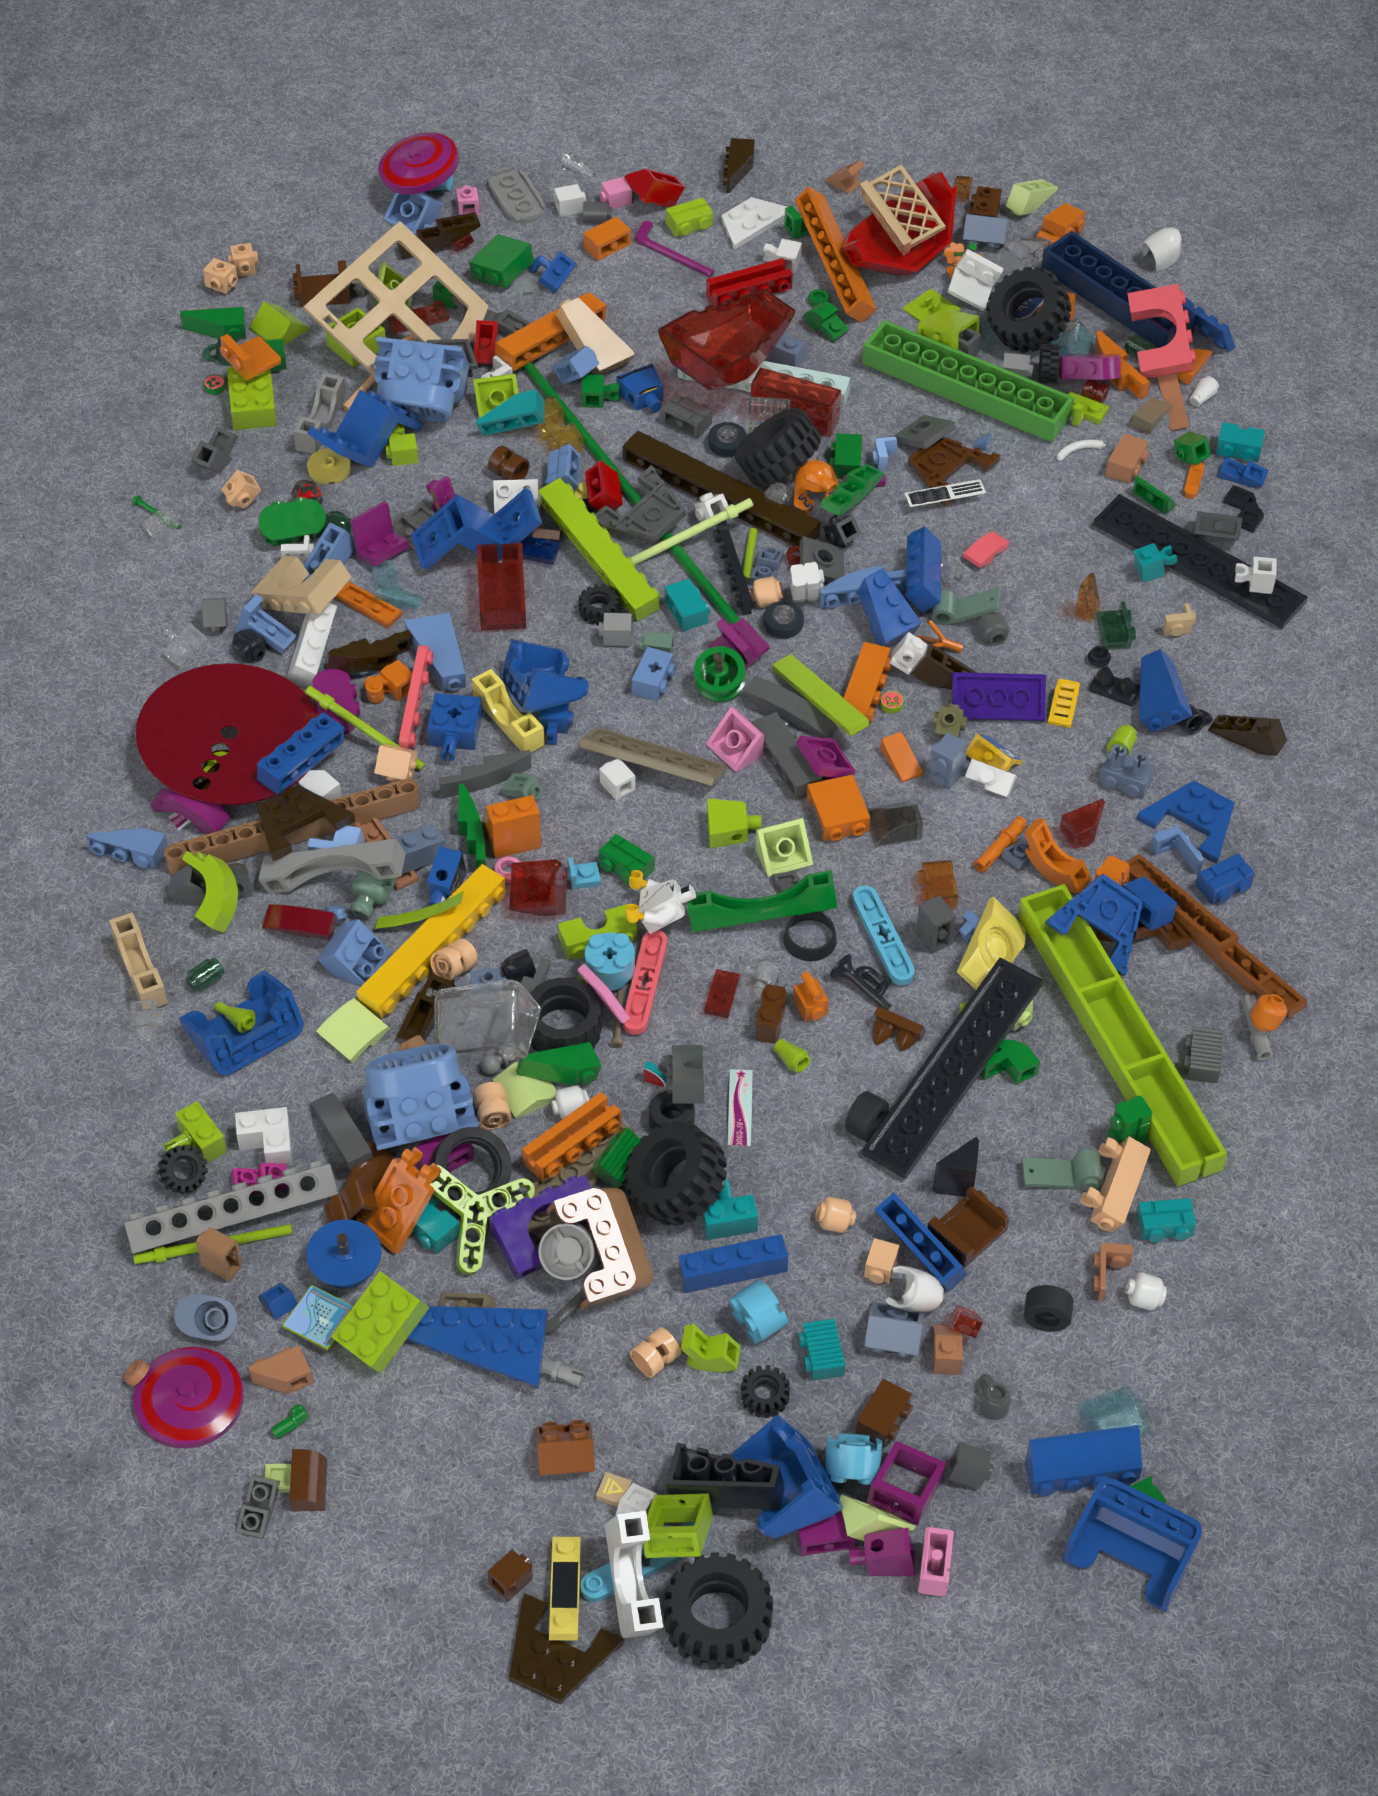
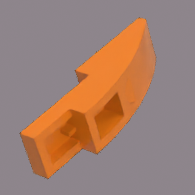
(1130, 377)

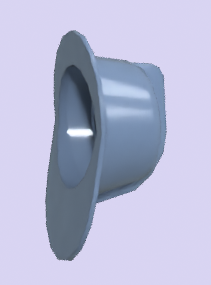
(206, 1317)

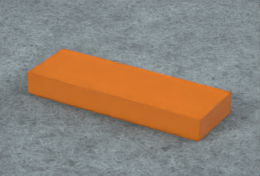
(366, 604)

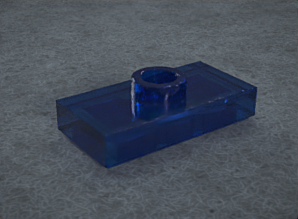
(540, 550)

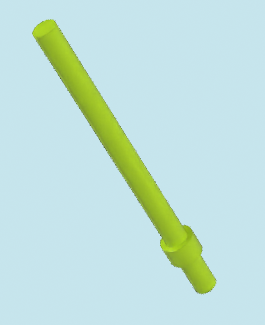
(327, 703)
(161, 1253)

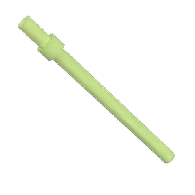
(730, 512)

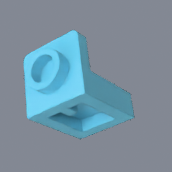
(583, 875)

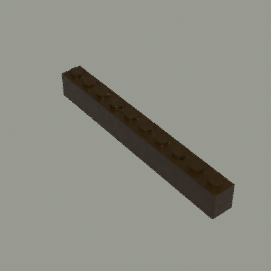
(699, 479)

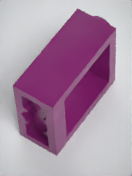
(909, 1507)

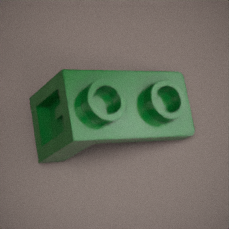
(794, 223)

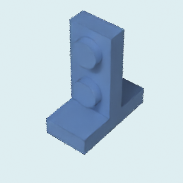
(264, 625)

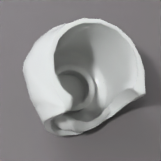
(1165, 247)
(922, 1291)

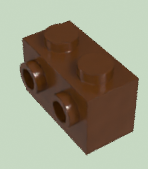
(985, 202)
(884, 1413)

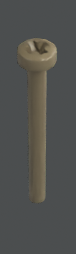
(616, 1042)

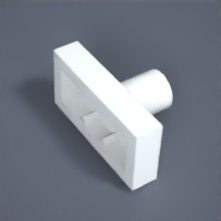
(995, 779)

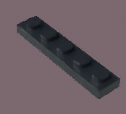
(733, 568)

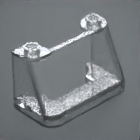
(486, 1017)

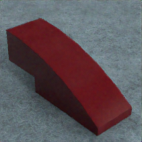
(300, 921)

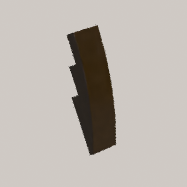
(445, 232)

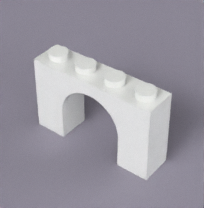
(635, 1610)

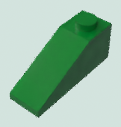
(216, 322)
(562, 1065)

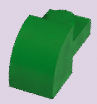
(824, 317)

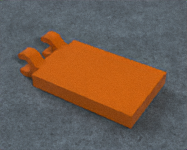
(402, 1199)

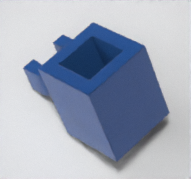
(556, 721)

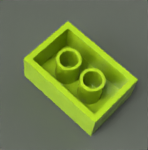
(251, 400)
(380, 1322)

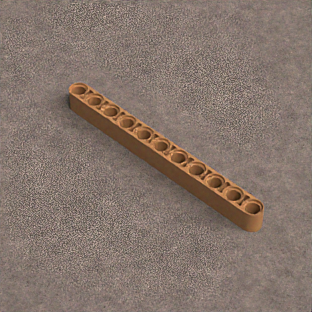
(251, 840)

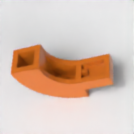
(1052, 861)

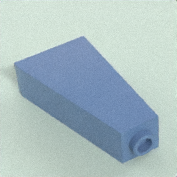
(439, 635)

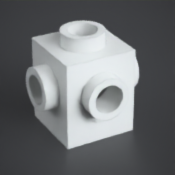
(710, 506)

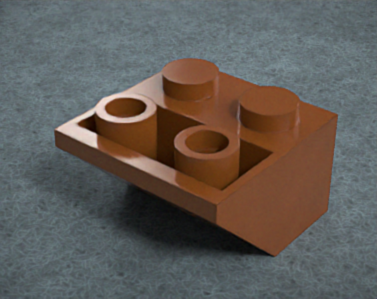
(565, 1447)

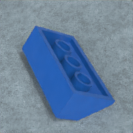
(1083, 1460)

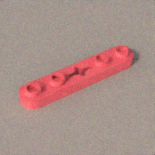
(411, 715)
(641, 1001)

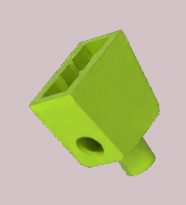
(729, 822)

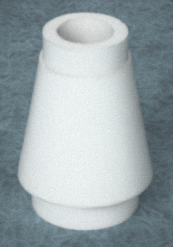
(1204, 390)

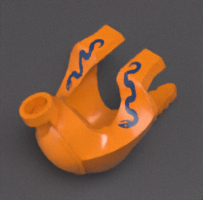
(816, 477)

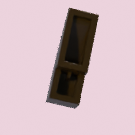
(421, 1013)

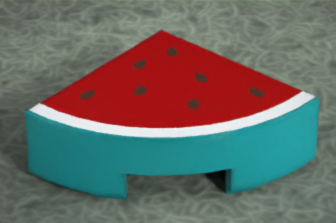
(653, 1075)

